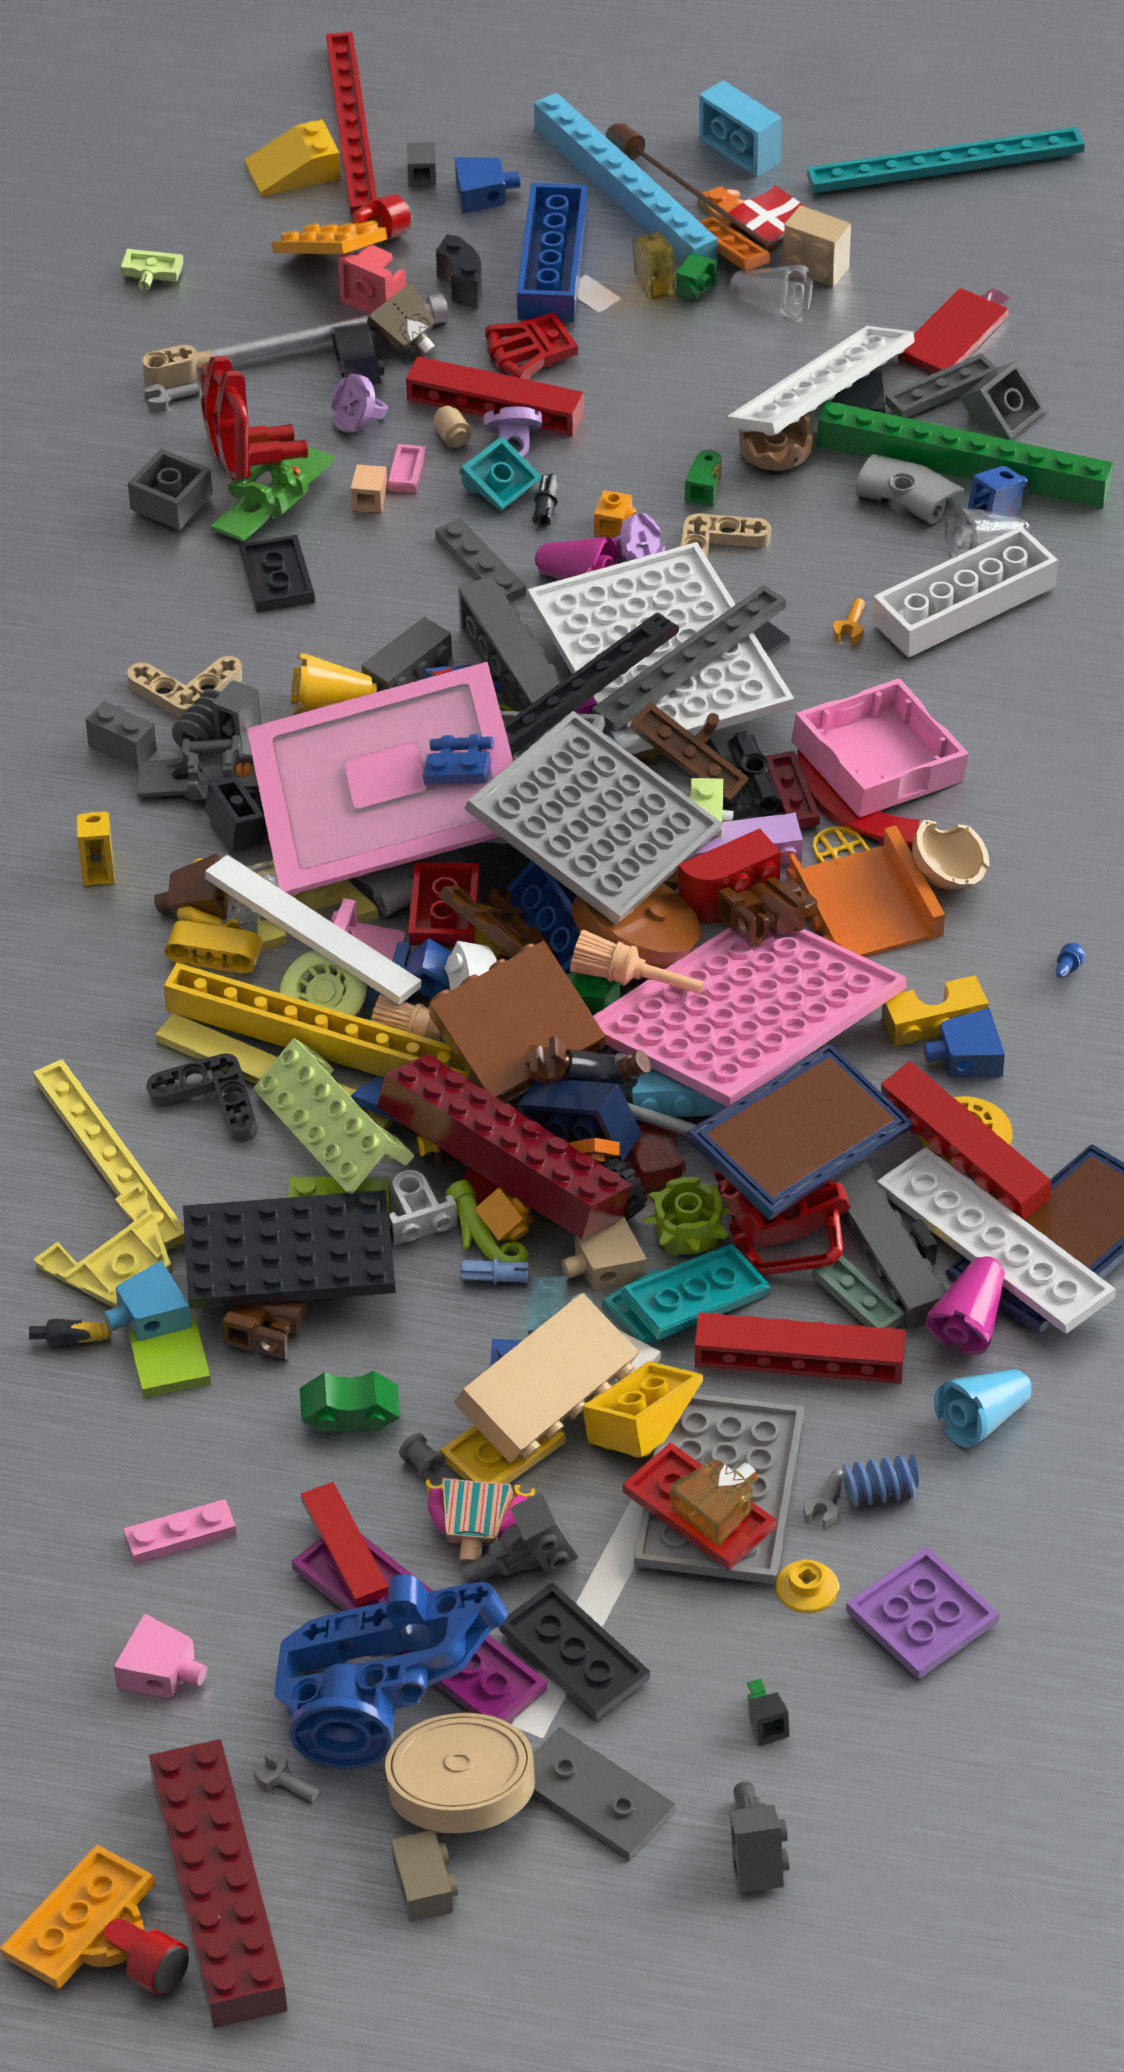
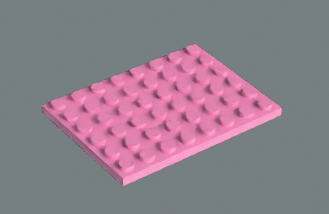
(754, 1011)

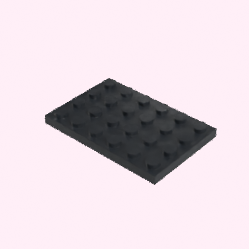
(288, 1249)

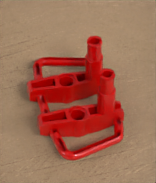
(228, 426)
(754, 1230)

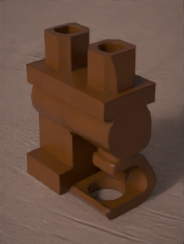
(765, 908)
(254, 1318)

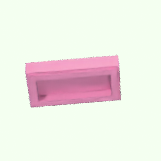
(406, 468)

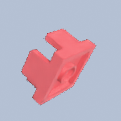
(365, 281)

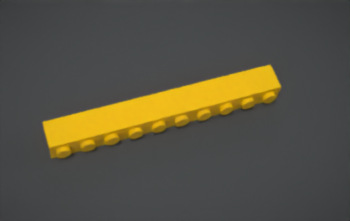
(281, 1018)

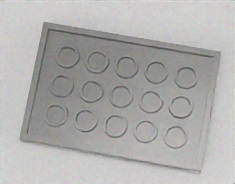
(735, 1434)

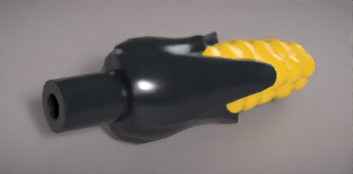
(64, 1331)

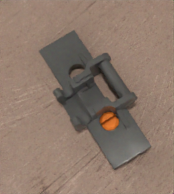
(158, 776)

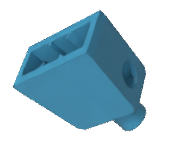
(149, 1304)

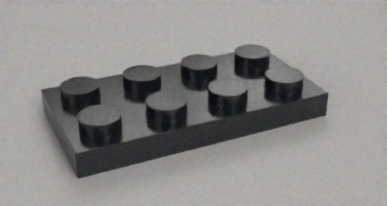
(574, 1651)

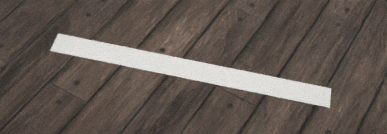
(597, 1601)

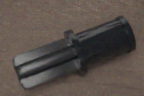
(545, 500)

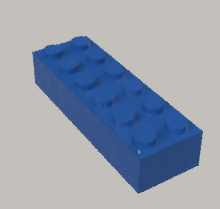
(552, 251)

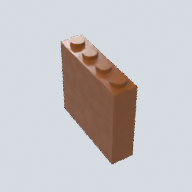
(508, 1009)

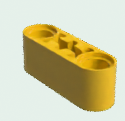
(213, 946)

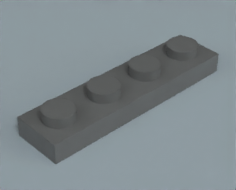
(939, 386)
(478, 557)

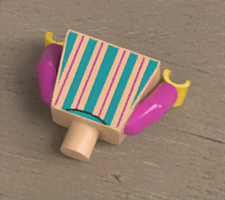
(473, 1512)

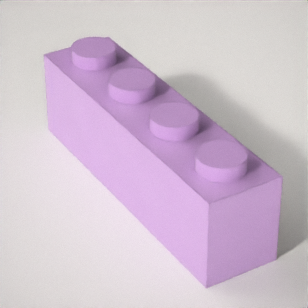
(780, 829)

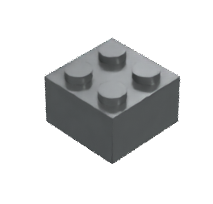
(170, 489)

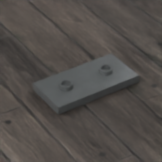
(598, 1794)

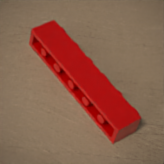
(484, 391)
(967, 1141)
(800, 1348)

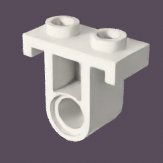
(418, 1209)

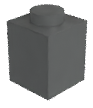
(421, 164)

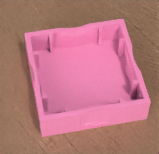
(879, 747)

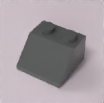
(1004, 401)

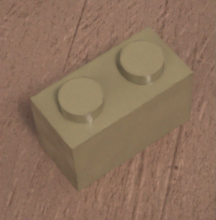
(423, 1875)

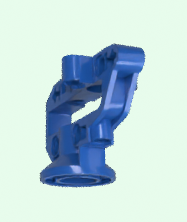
(349, 1709)

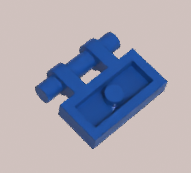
(458, 767)

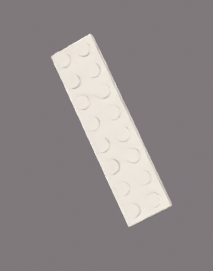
(820, 380)
(982, 1226)

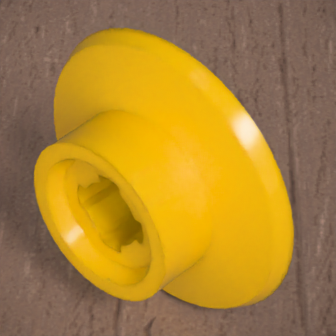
(806, 1597)

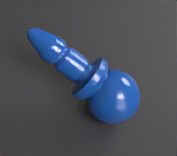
(1069, 959)

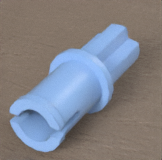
(494, 1271)

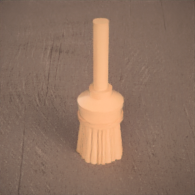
(622, 964)
(405, 1017)

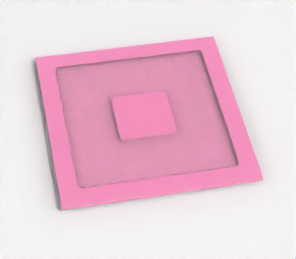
(349, 785)

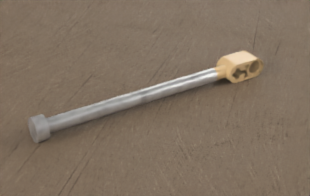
(181, 363)

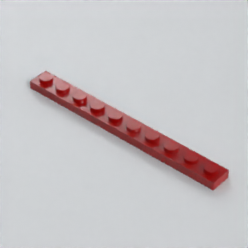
(351, 119)

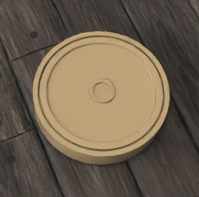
(460, 1773)

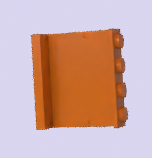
(871, 898)

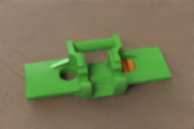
(287, 486)

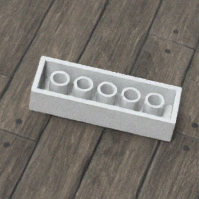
(964, 591)

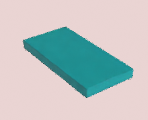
(704, 1284)

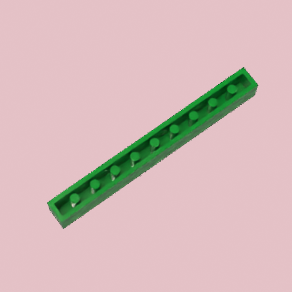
(963, 452)

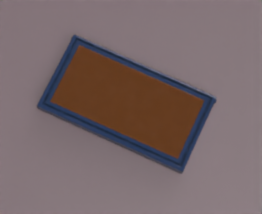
(798, 1131)
(1080, 1218)

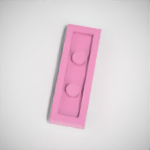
(179, 1531)

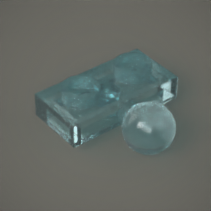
(547, 1299)

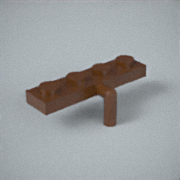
(688, 750)

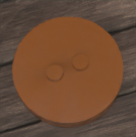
(660, 926)

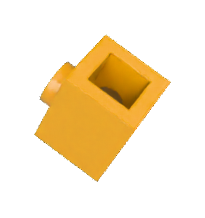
(611, 513)
(505, 1215)

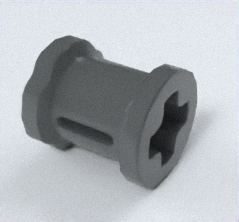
(422, 1456)

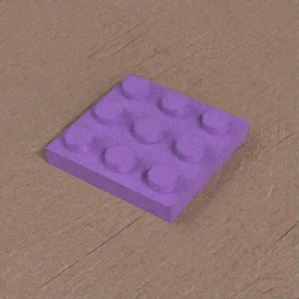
(922, 1612)

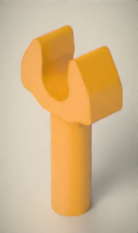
(851, 624)

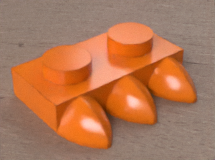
(725, 199)

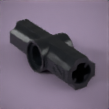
(755, 766)

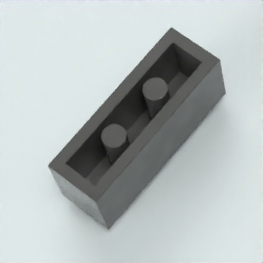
(408, 655)

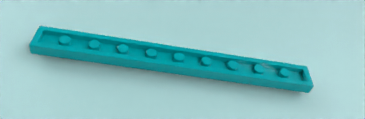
(945, 159)

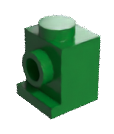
(695, 276)

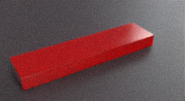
(344, 1543)

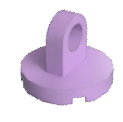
(355, 404)
(514, 424)
(639, 538)

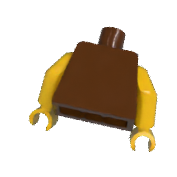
(194, 897)

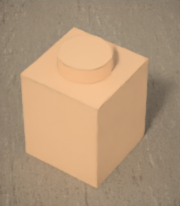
(369, 488)

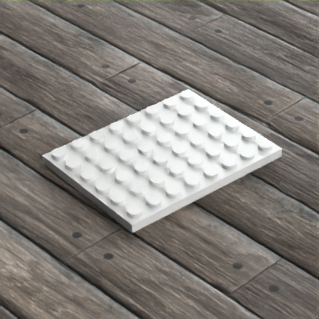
(604, 605)

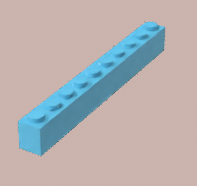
(621, 178)

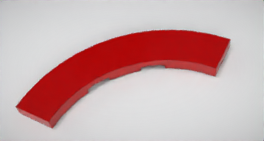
(838, 810)

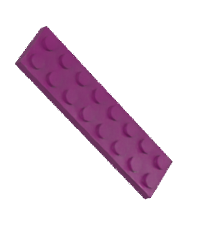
(492, 1680)

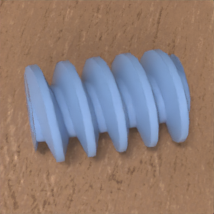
(881, 1480)

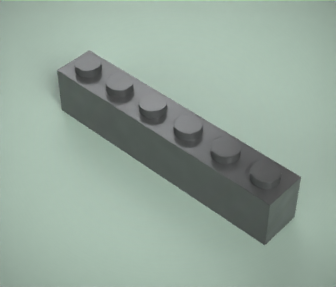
(888, 1247)

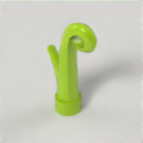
(475, 1227)

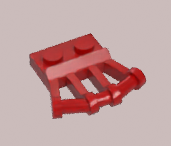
(546, 340)

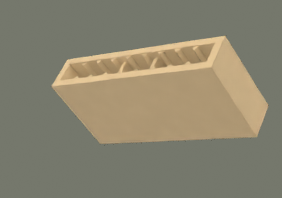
(547, 1379)

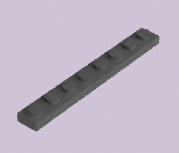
(690, 657)

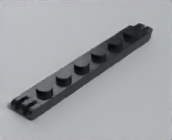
(588, 680)

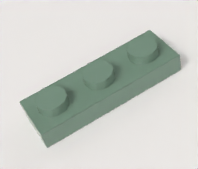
(859, 1295)

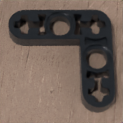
(220, 1083)

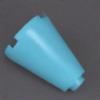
(980, 1404)

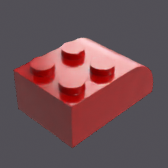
(731, 865)
(431, 915)

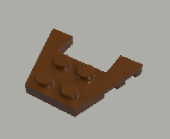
(502, 925)

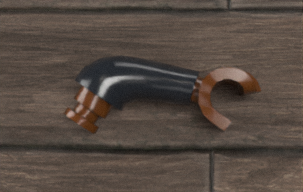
(555, 1062)

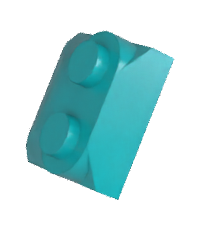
(499, 474)

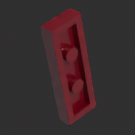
(793, 788)

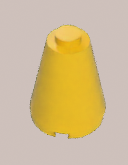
(325, 683)

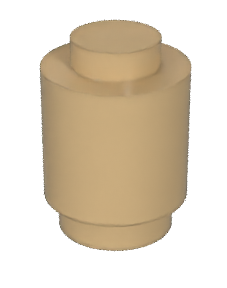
(452, 426)

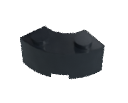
(461, 269)
(355, 350)

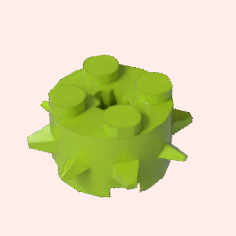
(688, 1216)

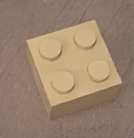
(818, 244)

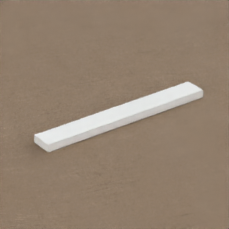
(313, 929)

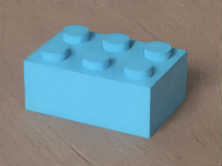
(740, 128)

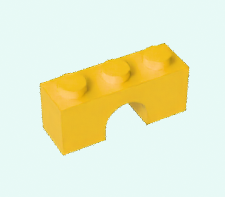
(912, 1020)

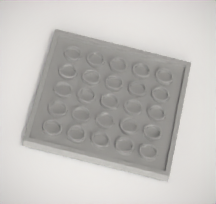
(593, 817)

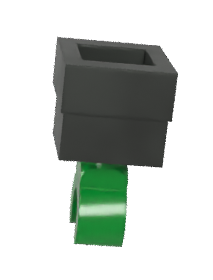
(767, 1713)

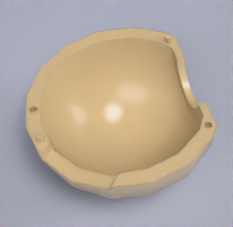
(950, 857)

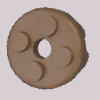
(794, 448)

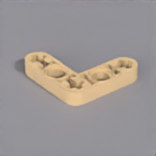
(712, 524)
(182, 695)

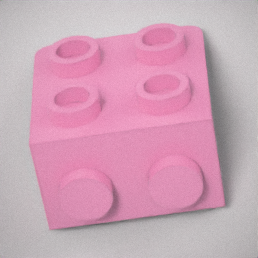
(378, 938)

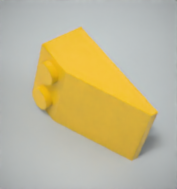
(295, 160)
(640, 1408)

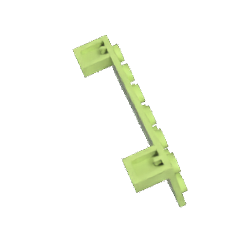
(326, 1116)

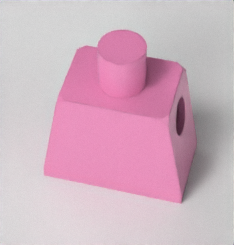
(157, 1660)

